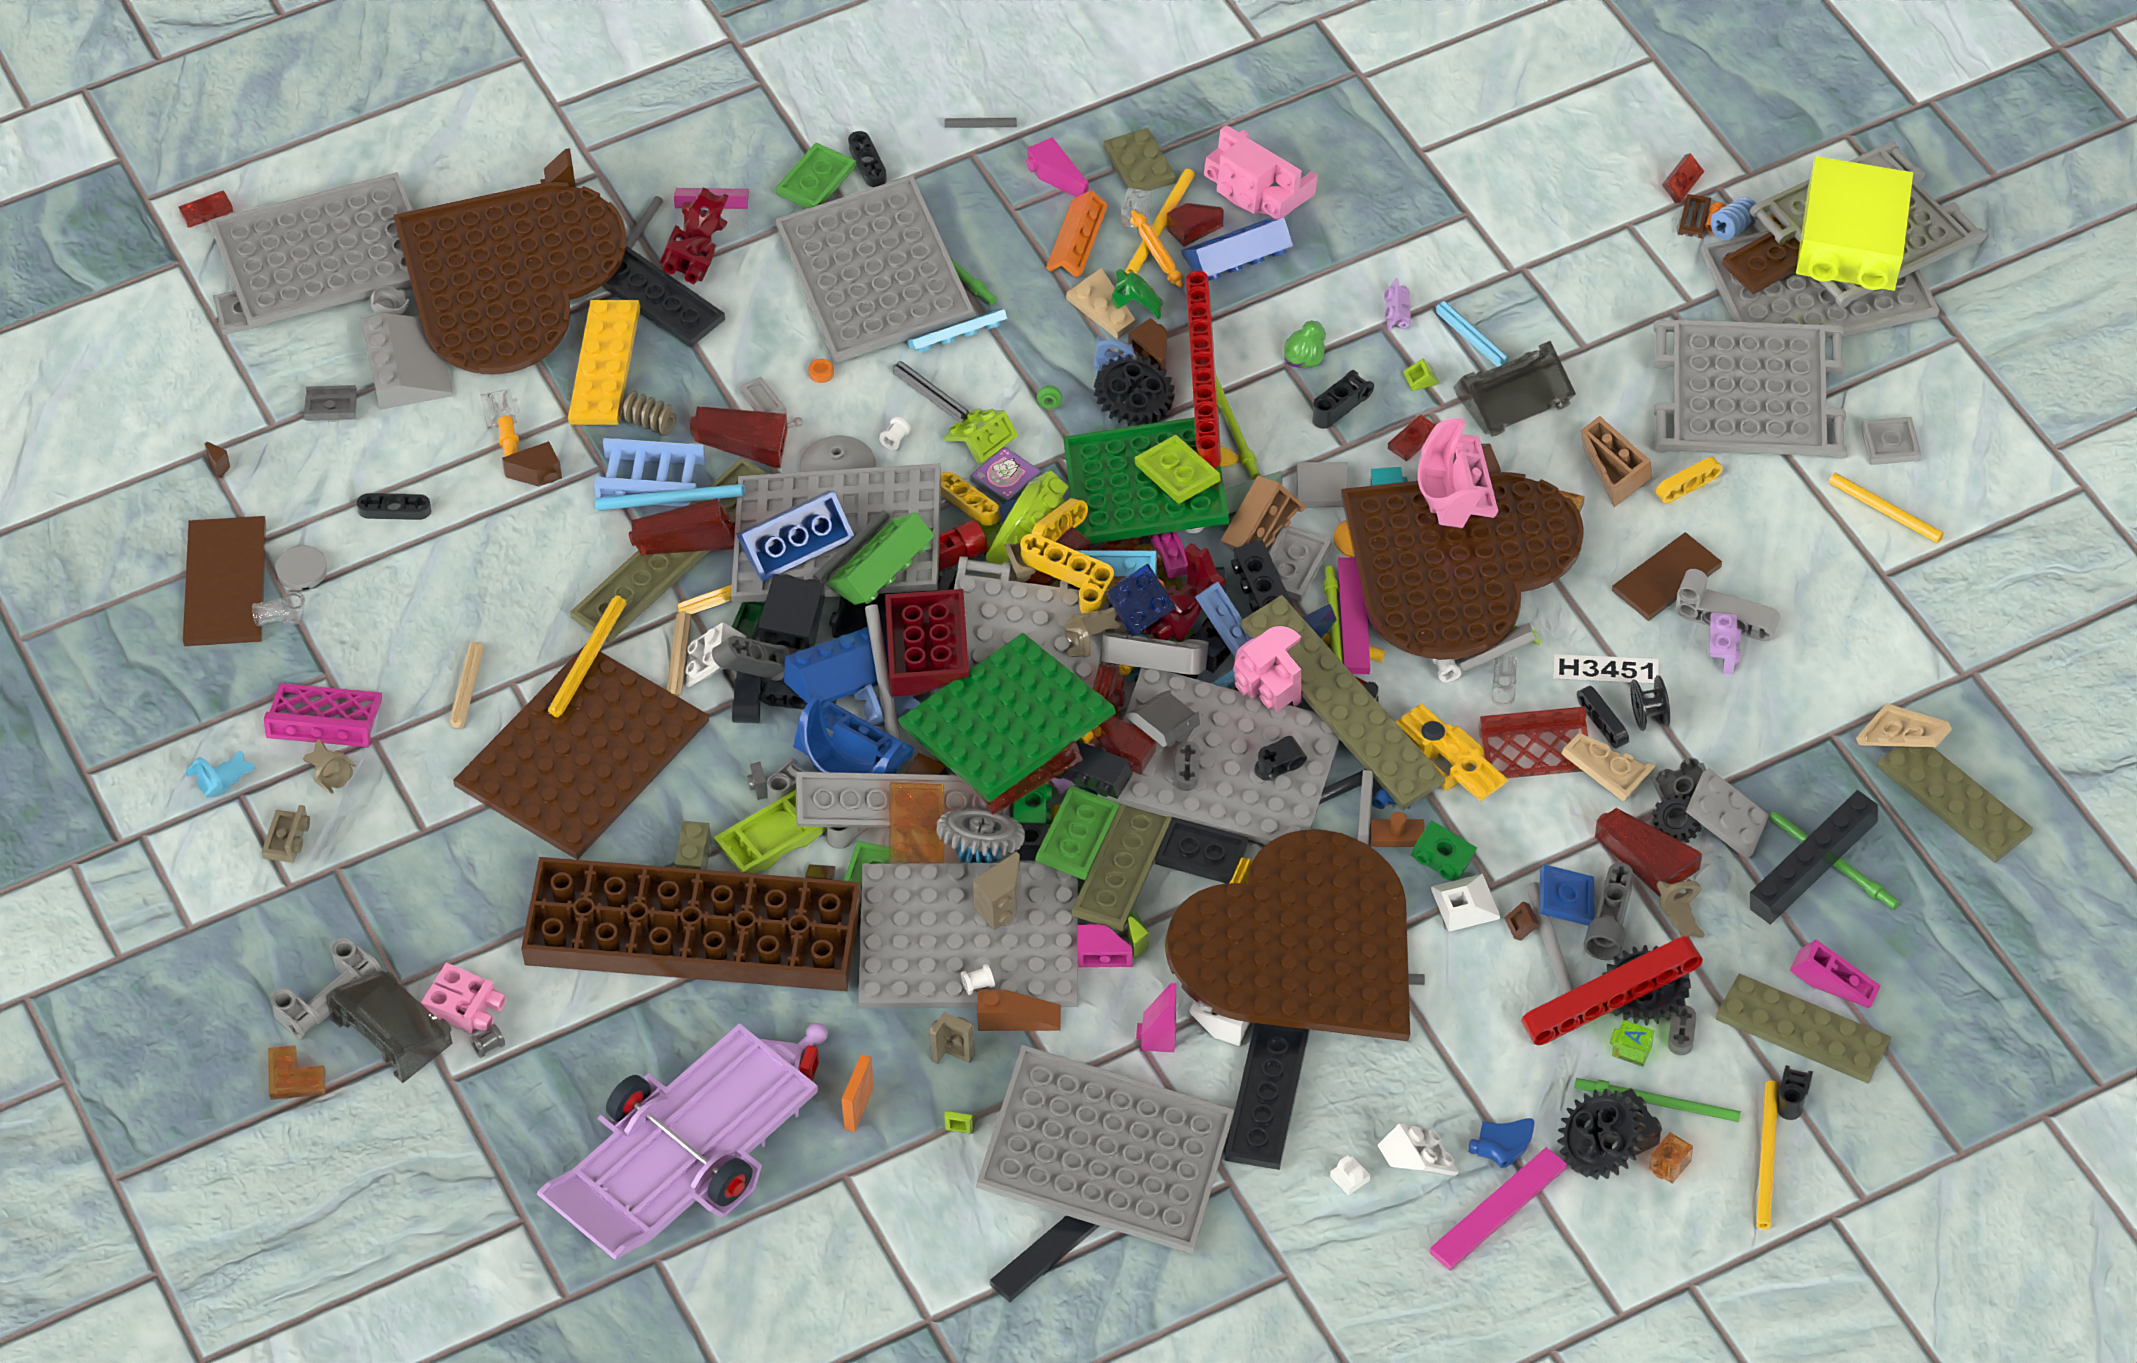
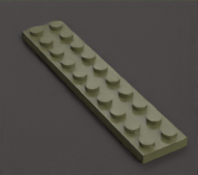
(649, 576)
(1351, 709)

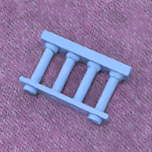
(647, 451)

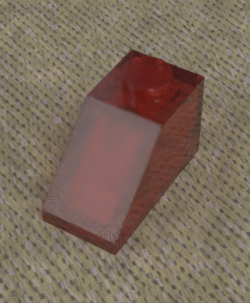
(1193, 222)

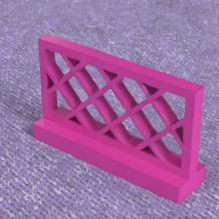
(307, 728)

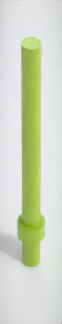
(1246, 456)
(1331, 589)

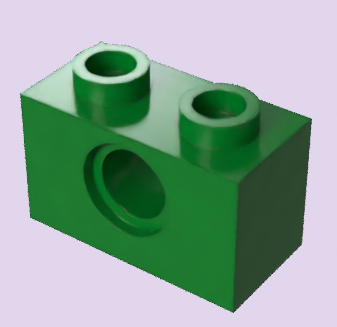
(1025, 814)
(1439, 839)

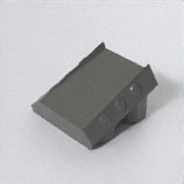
(1165, 719)
(1679, 781)

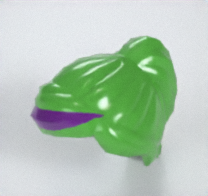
(1305, 346)

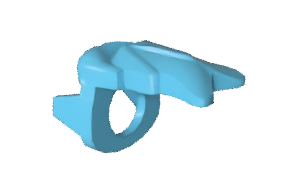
(219, 779)

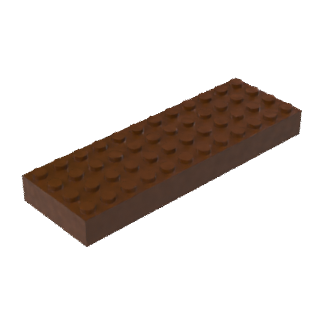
(692, 923)

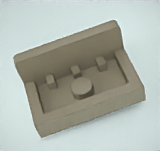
(286, 835)
(952, 1036)

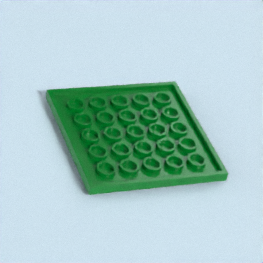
(1122, 497)
(1006, 717)

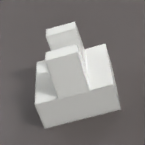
(1350, 1175)

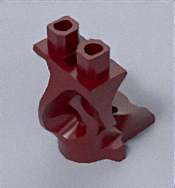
(695, 237)
(1200, 576)

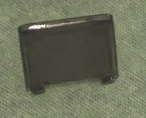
(1516, 390)
(390, 1021)

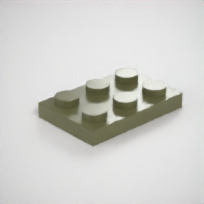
(1139, 161)

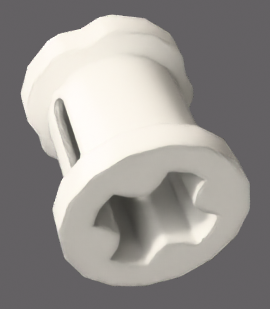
(893, 435)
(1447, 670)
(977, 979)

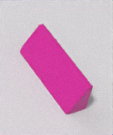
(736, 200)

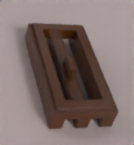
(1692, 229)

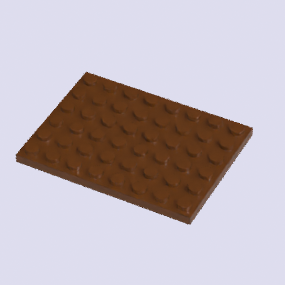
(587, 766)

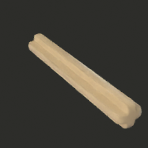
(679, 653)
(466, 685)

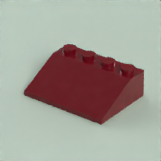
(926, 640)

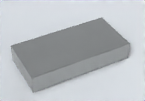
(761, 397)

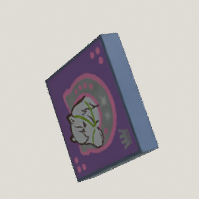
(1005, 475)

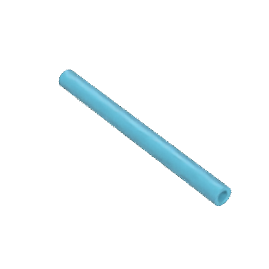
(669, 497)

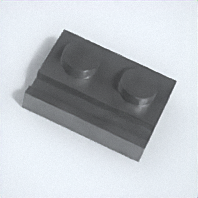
(330, 402)

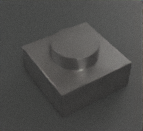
(757, 780)

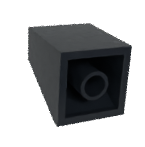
(792, 612)

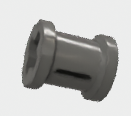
(487, 1040)

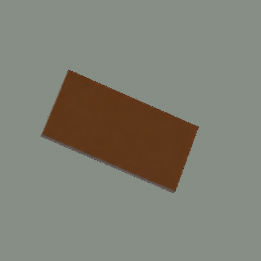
(224, 580)

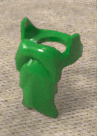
(1136, 289)

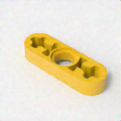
(1688, 480)
(1049, 525)

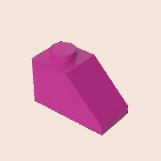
(1102, 947)

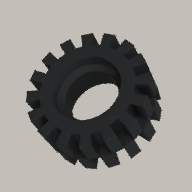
(1665, 808)

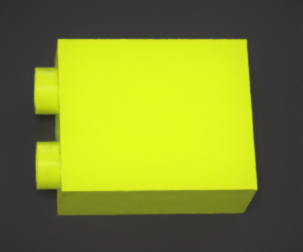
(1854, 223)

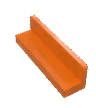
(1078, 233)

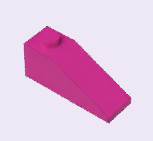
(1055, 167)
(1833, 974)
(1159, 1023)

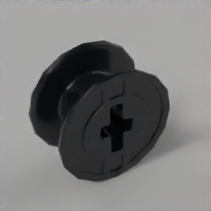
(1659, 701)

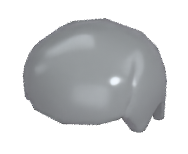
(388, 300)

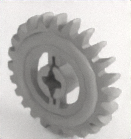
(952, 830)

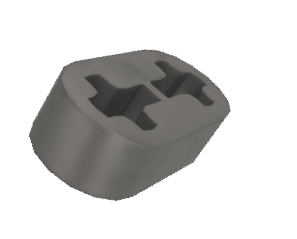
(1192, 766)
(1677, 1029)

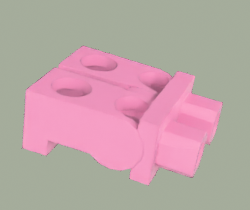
(463, 999)

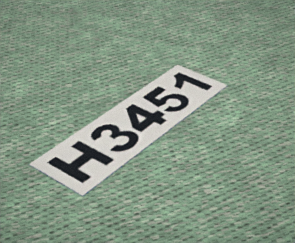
(1605, 668)

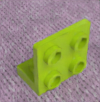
(983, 432)

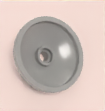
(837, 453)

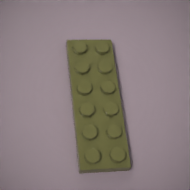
(1956, 799)
(1121, 867)
(1803, 1028)

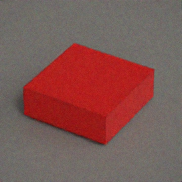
(810, 1062)

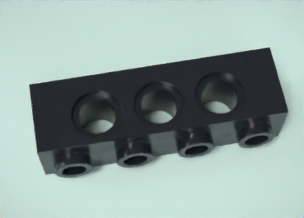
(1257, 558)

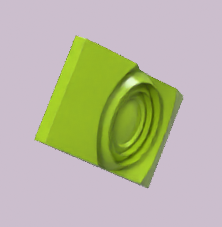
(766, 836)

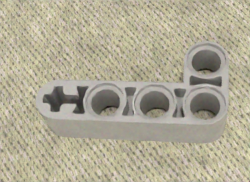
(1698, 602)
(1156, 654)

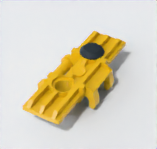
(1454, 744)

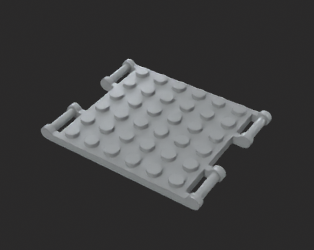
(1929, 231)
(1749, 388)
(1005, 608)

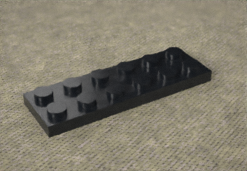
(664, 299)
(1267, 1096)

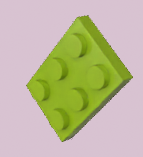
(1177, 469)

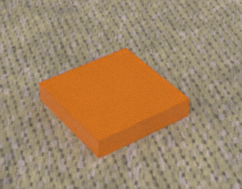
(857, 1093)

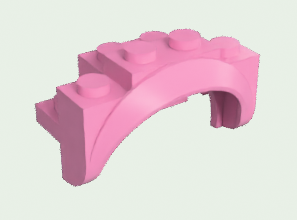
(1460, 487)
(1258, 675)

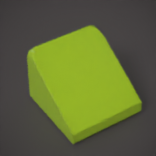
(1420, 375)
(1137, 936)
(959, 1122)

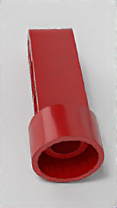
(963, 540)

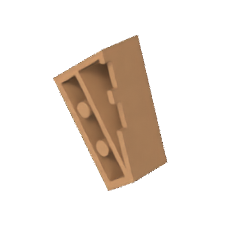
(1615, 460)
(1262, 514)

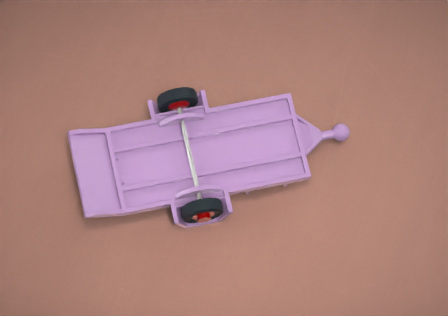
(693, 1128)

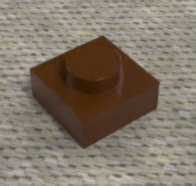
(1521, 921)

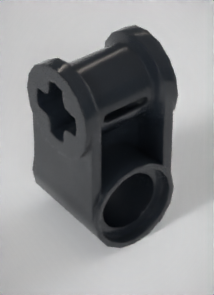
(1279, 758)
(1793, 1092)

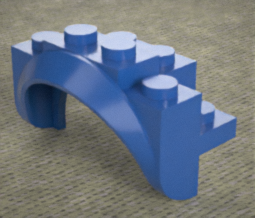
(854, 744)

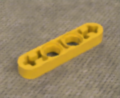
(984, 511)

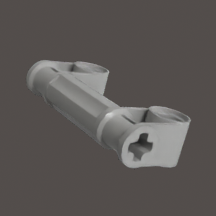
(784, 782)
(301, 1016)

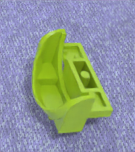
(1036, 501)

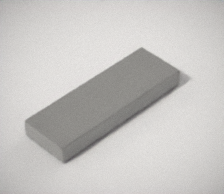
(1514, 640)
(1365, 807)

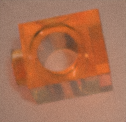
(1670, 1148)

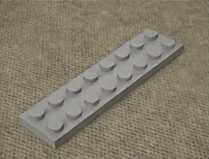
(864, 798)

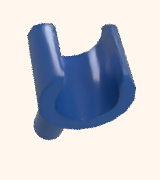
(1382, 798)

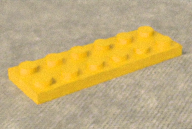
(604, 362)

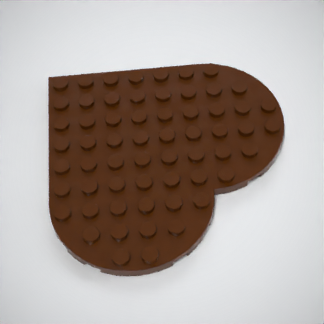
(502, 268)
(1452, 587)
(1302, 942)

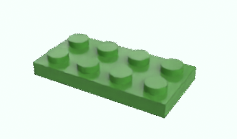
(1077, 832)

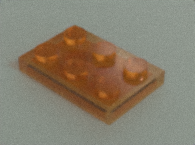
(913, 823)

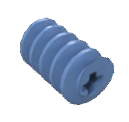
(1733, 218)

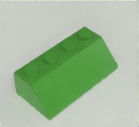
(881, 559)

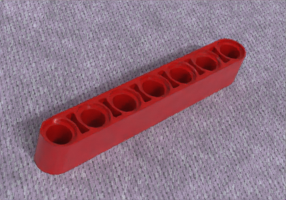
(1611, 990)

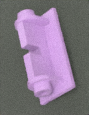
(1397, 305)

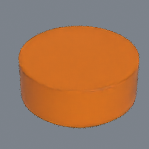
(821, 370)

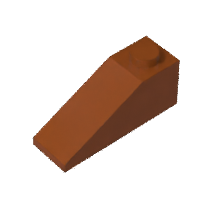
(1015, 1012)

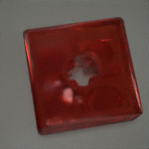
(1110, 685)

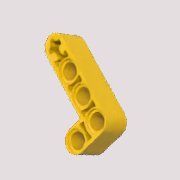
(1038, 554)

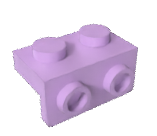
(1723, 640)

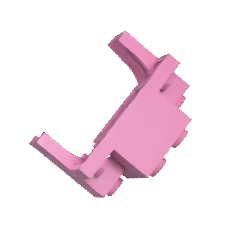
(1247, 171)

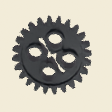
(1144, 403)
(1659, 1001)
(1601, 1134)

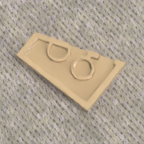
(1094, 299)
(1903, 728)
(1612, 770)

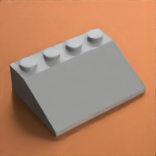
(403, 361)

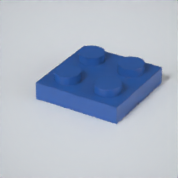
(1566, 895)

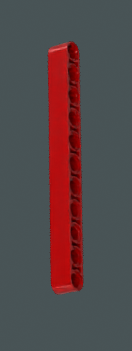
(1203, 368)

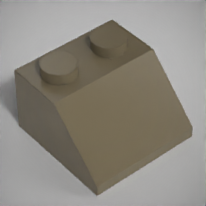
(998, 892)

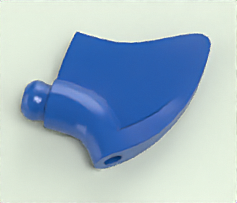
(1504, 1141)

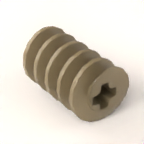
(648, 414)

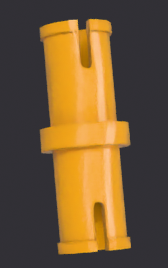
(509, 439)

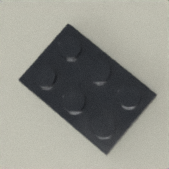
(1201, 850)

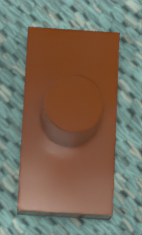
(1396, 831)

